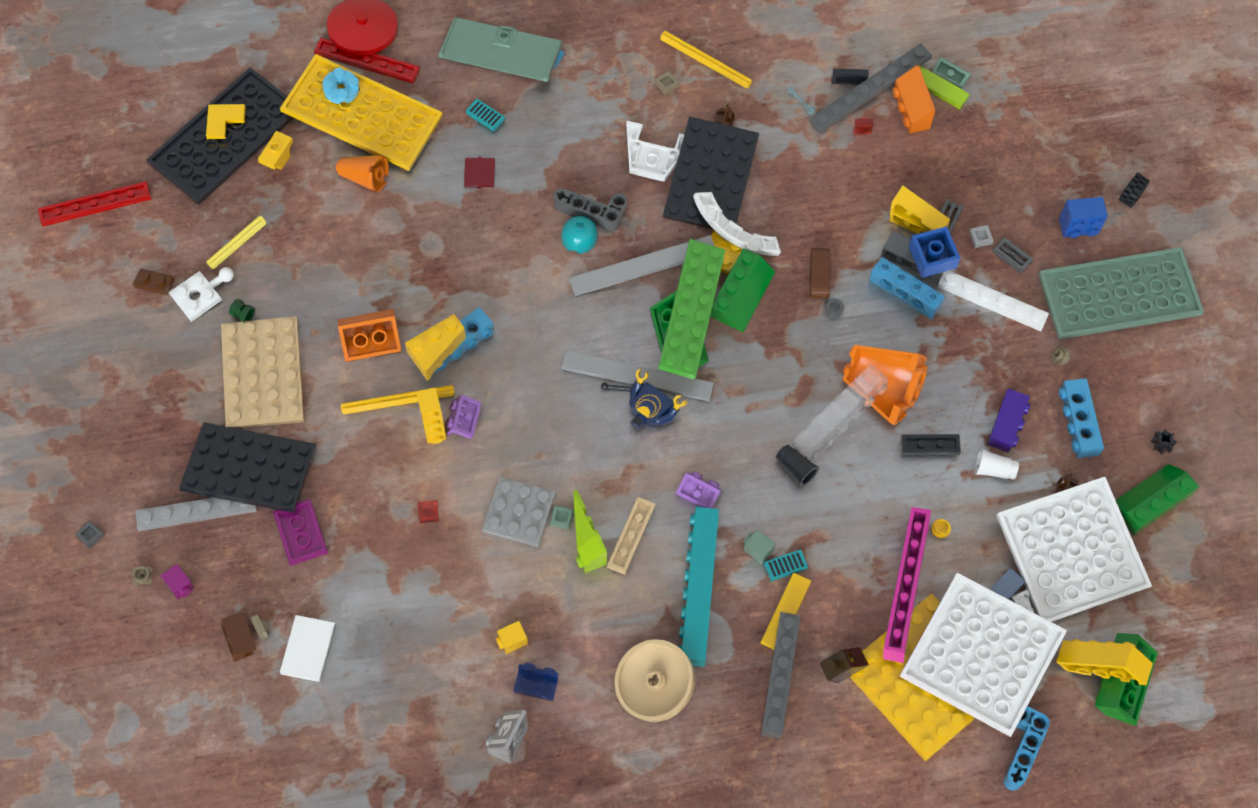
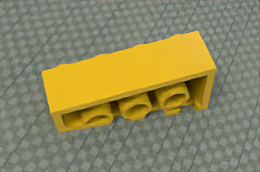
(1105, 660)

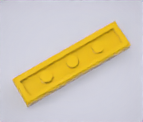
(789, 603)

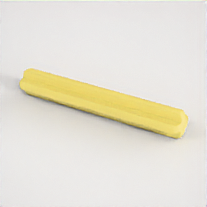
(236, 242)

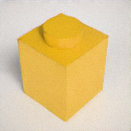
(511, 637)

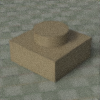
(666, 83)
(260, 626)

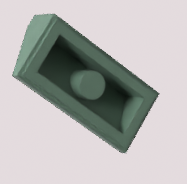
(951, 72)

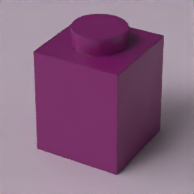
(177, 582)

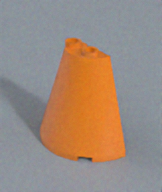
(904, 373)

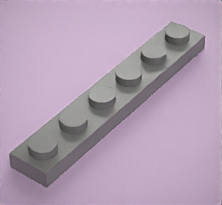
(189, 512)

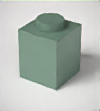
(758, 546)

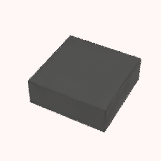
(89, 534)

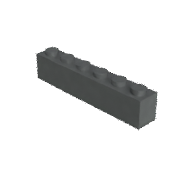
(780, 675)

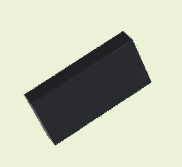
(849, 76)

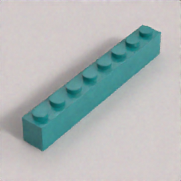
(699, 584)

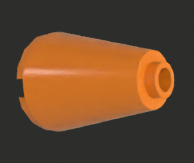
(365, 171)

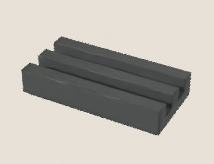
(953, 206)
(1010, 257)

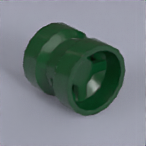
(241, 310)

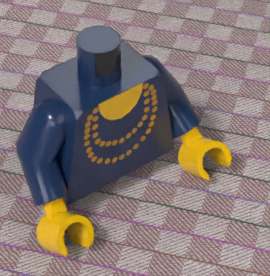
(651, 405)

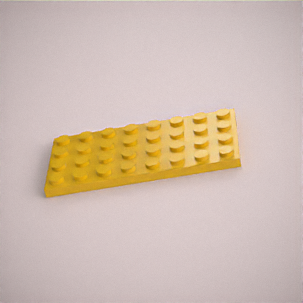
(374, 121)

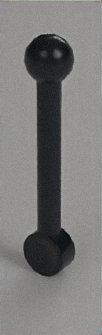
(604, 386)

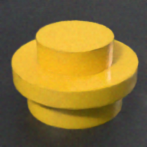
(941, 528)

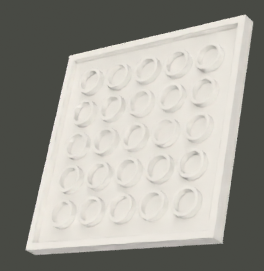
(1073, 550)
(983, 654)

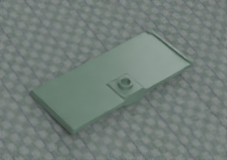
(501, 49)

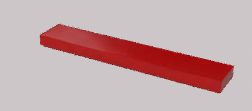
(374, 62)
(94, 203)

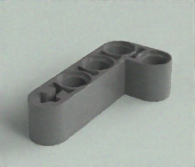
(567, 200)

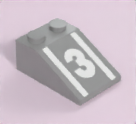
(508, 735)

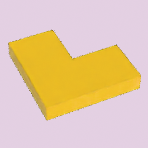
(221, 115)

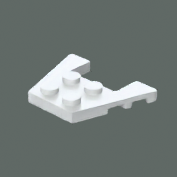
(648, 158)

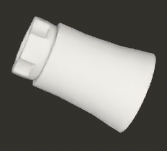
(995, 465)

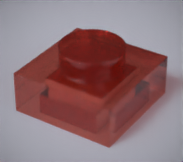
(862, 126)
(428, 511)

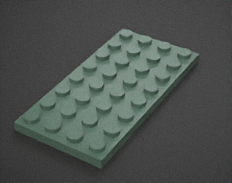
(1120, 293)

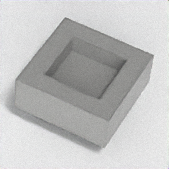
(981, 236)

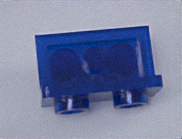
(536, 682)

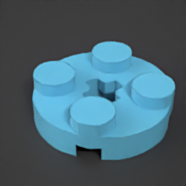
(338, 77)

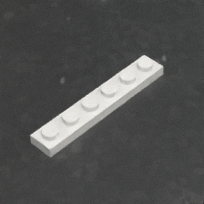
(993, 300)

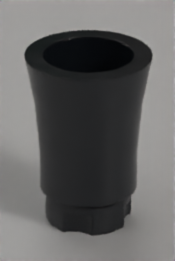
(797, 465)

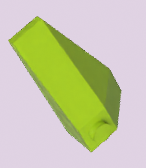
(590, 547)

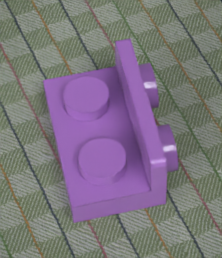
(463, 416)
(698, 490)

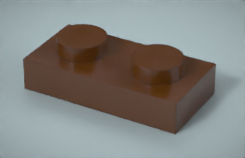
(153, 281)

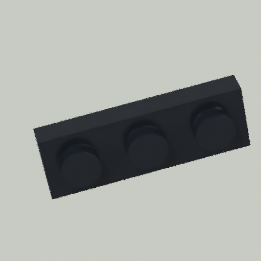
(930, 444)

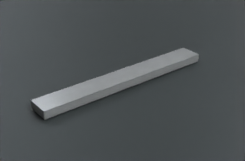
(631, 268)
(626, 374)

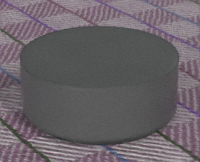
(834, 308)

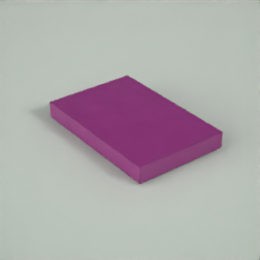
(300, 533)

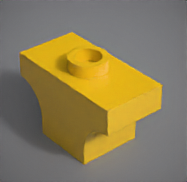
(277, 151)

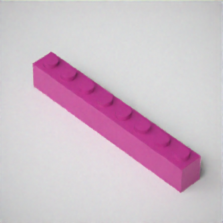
(907, 585)

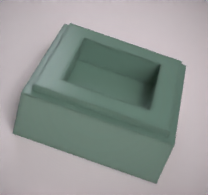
(561, 517)

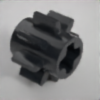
(1162, 446)

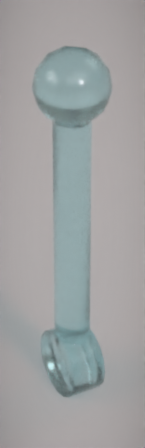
(810, 110)

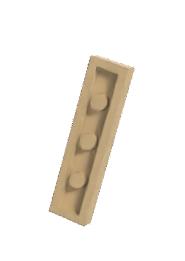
(631, 535)

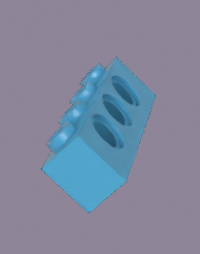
(906, 288)
(475, 320)
(1079, 390)

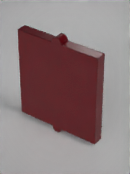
(479, 172)

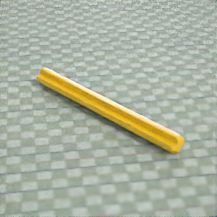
(706, 59)
(391, 400)

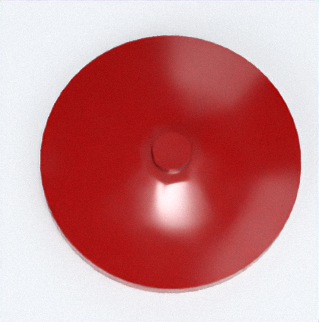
(362, 26)

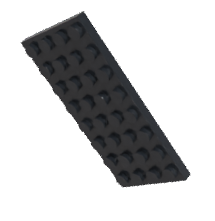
(204, 164)

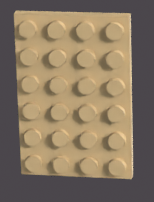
(262, 373)

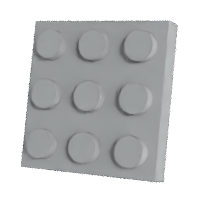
(519, 511)

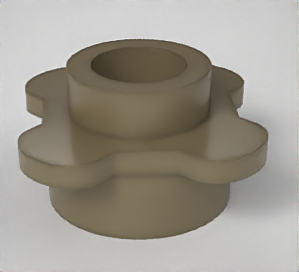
(1061, 356)
(138, 571)

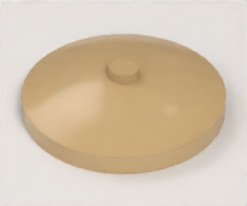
(654, 680)

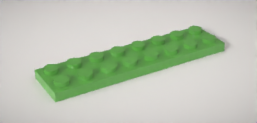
(691, 309)

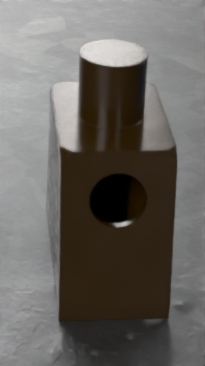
(839, 667)

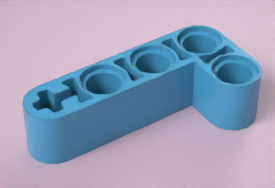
(1024, 750)

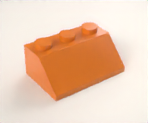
(914, 100)
(369, 335)

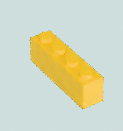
(431, 415)

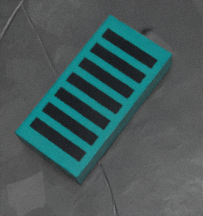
(485, 115)
(785, 565)

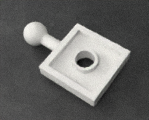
(199, 284)

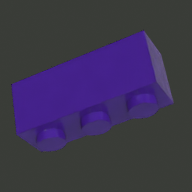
(1009, 420)

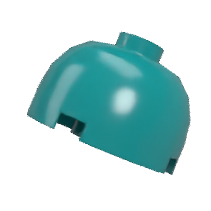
(579, 234)

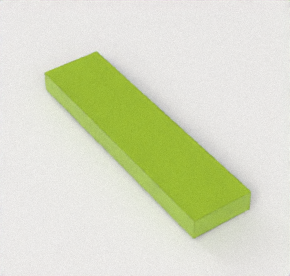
(944, 89)

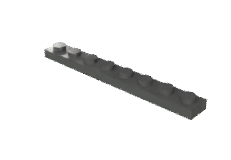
(869, 88)

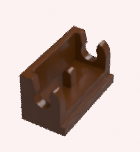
(238, 636)

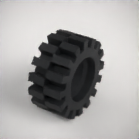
(1134, 190)

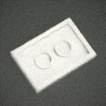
(307, 648)

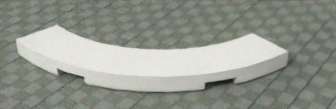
(732, 232)

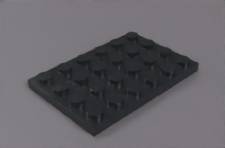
(714, 161)
(248, 467)

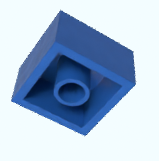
(1083, 217)
(934, 252)

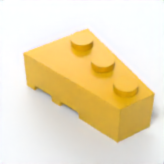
(915, 214)
(435, 345)

